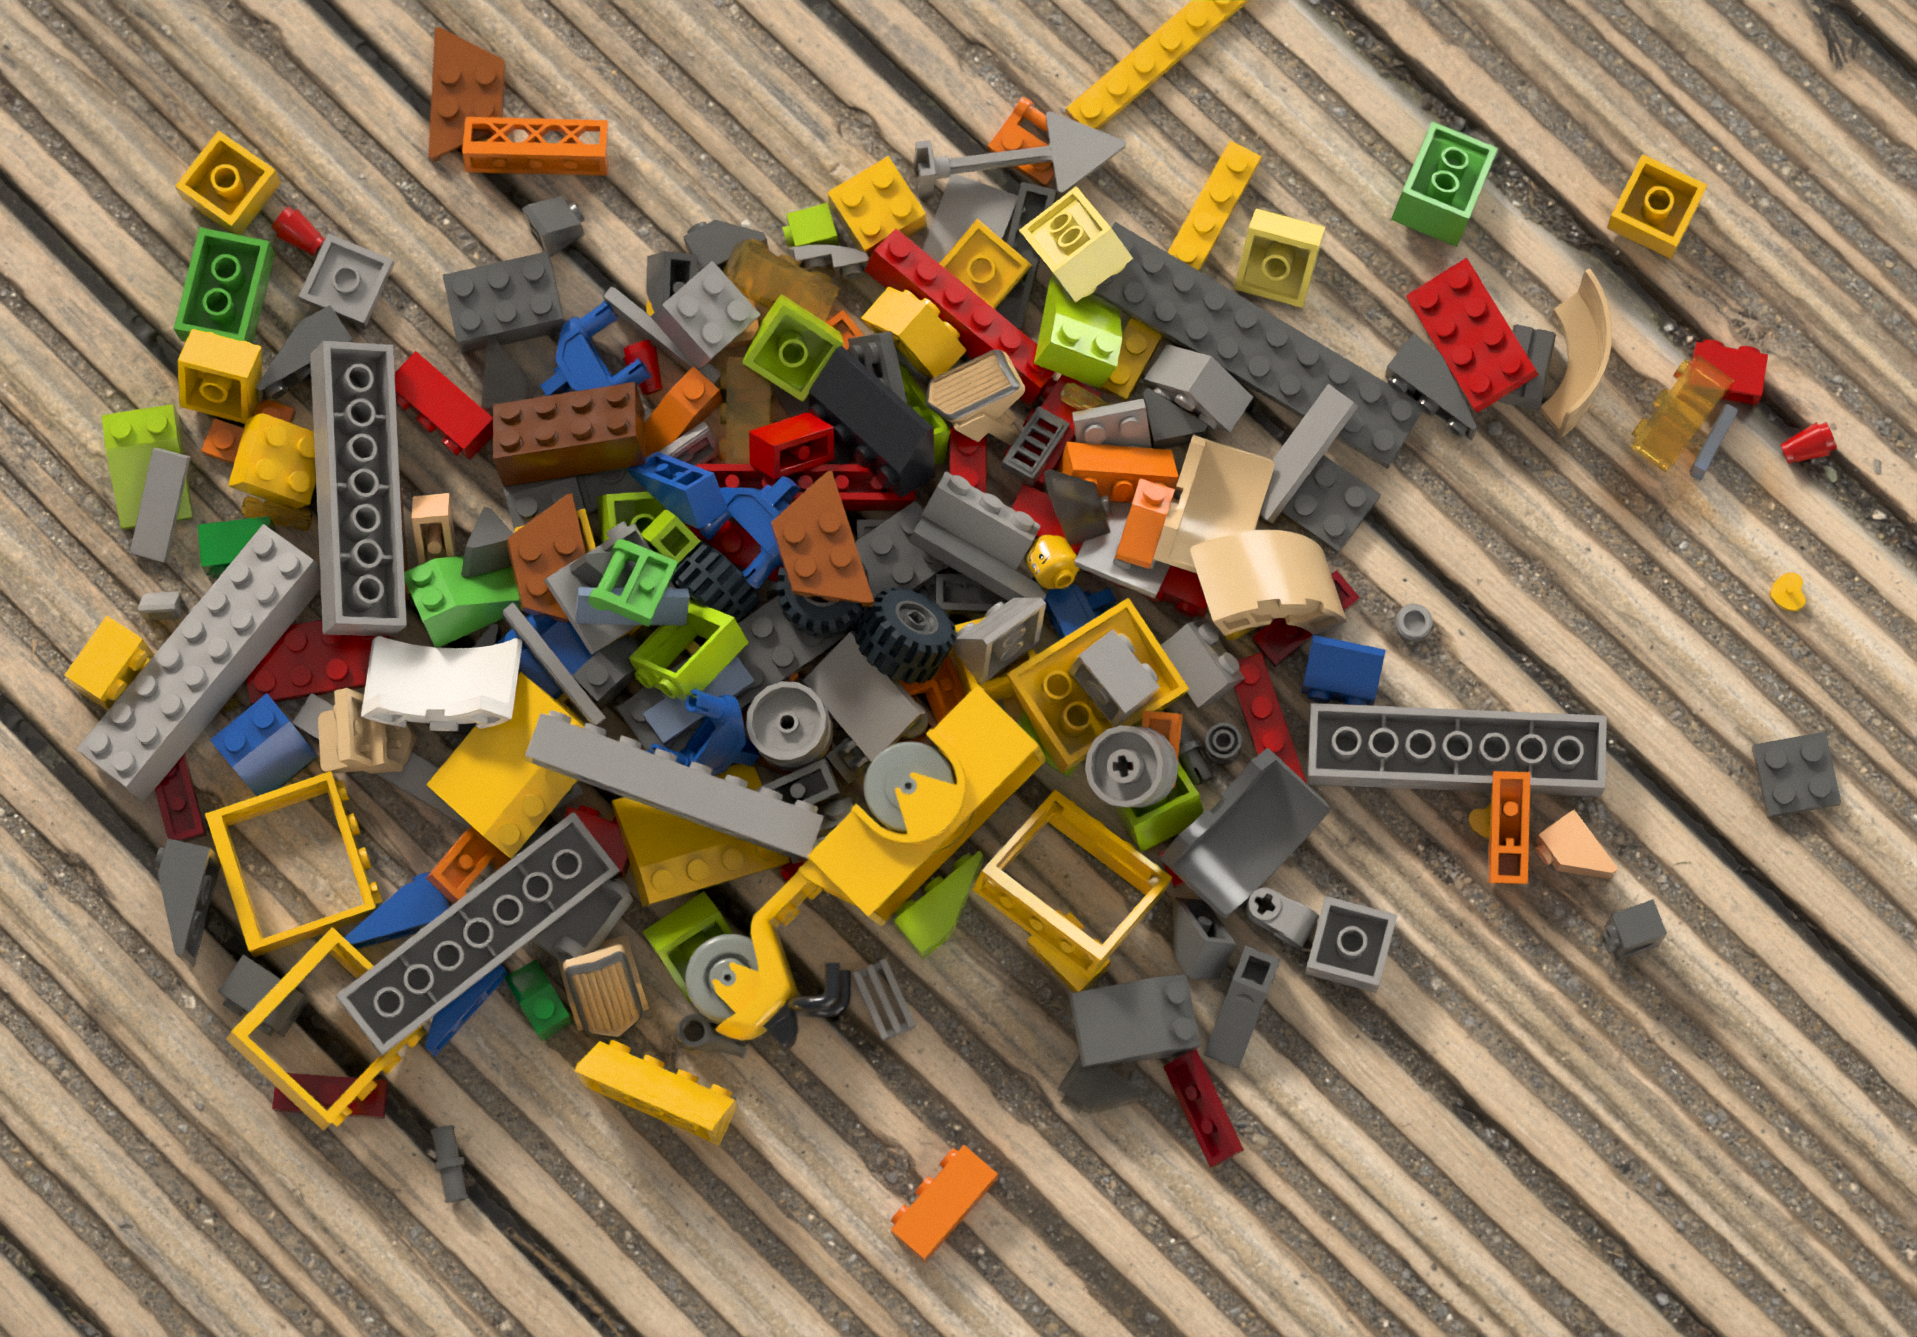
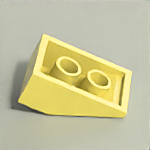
(1076, 244)

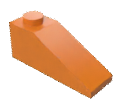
(681, 410)
(1509, 828)

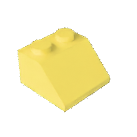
(1279, 258)

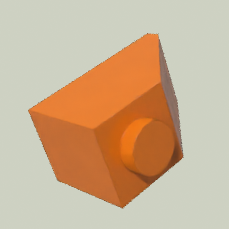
(1144, 523)

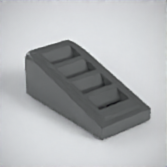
(1022, 470)

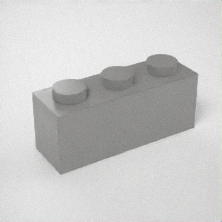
(981, 520)

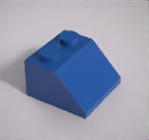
(561, 640)
(1342, 672)
(264, 747)

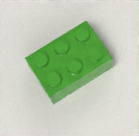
(225, 285)

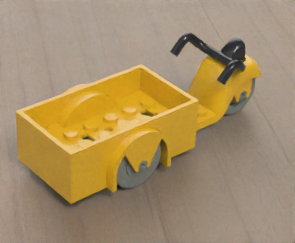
(927, 817)

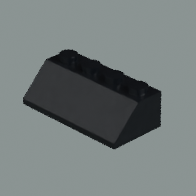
(874, 424)

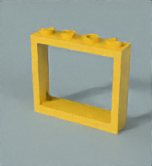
(271, 801)
(1040, 918)
(357, 965)

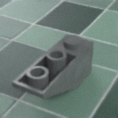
(294, 358)
(1426, 377)
(1242, 1007)

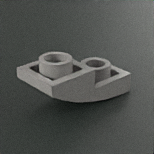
(846, 261)

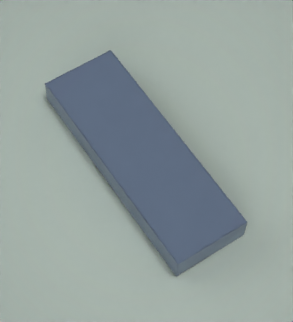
(671, 610)
(670, 715)

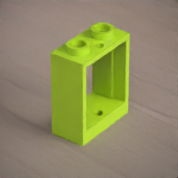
(668, 641)

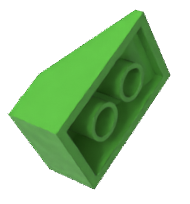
(1444, 184)
(455, 603)

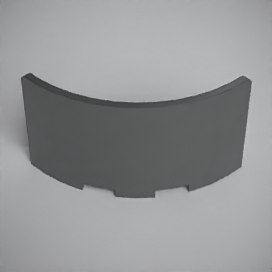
(1248, 835)

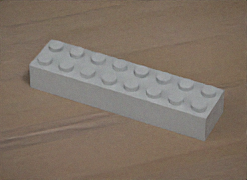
(358, 489)
(202, 663)
(1455, 748)
(674, 787)
(477, 934)

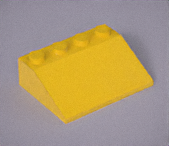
(1058, 705)
(492, 781)
(683, 857)
(656, 1091)

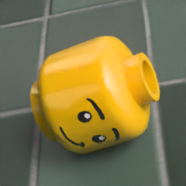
(1052, 562)

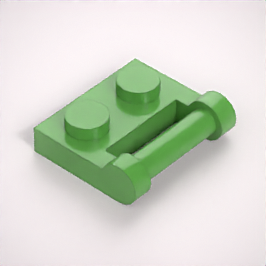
(644, 588)

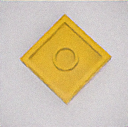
(986, 264)

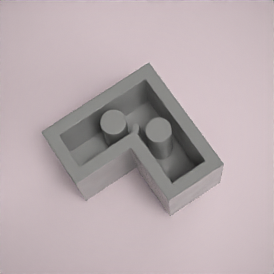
(1199, 386)

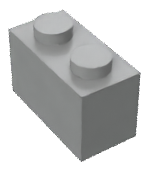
(1203, 662)

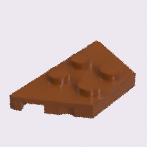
(464, 85)
(820, 547)
(541, 550)

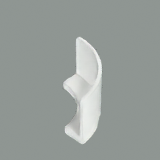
(441, 684)

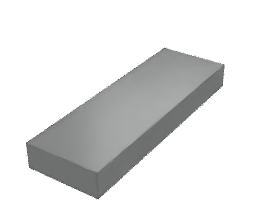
(160, 504)

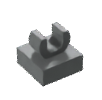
(847, 761)

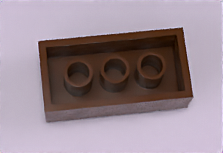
(569, 434)

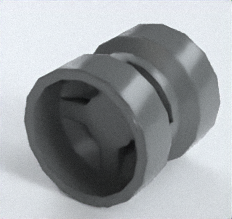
(1222, 751)

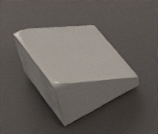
(160, 606)

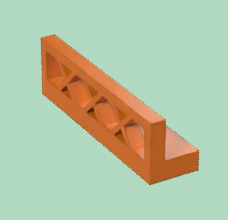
(533, 157)

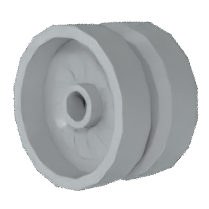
(770, 720)
(1110, 763)

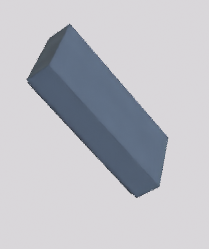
(1713, 441)

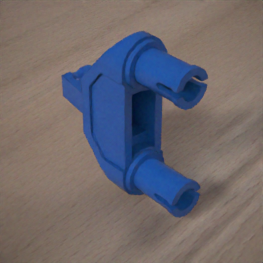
(579, 361)
(755, 512)
(1073, 608)
(718, 738)

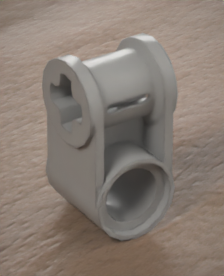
(1288, 921)

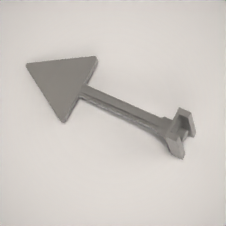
(1073, 150)

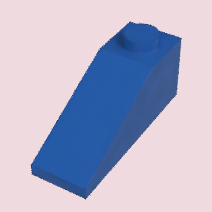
(682, 489)
(401, 915)
(456, 1014)

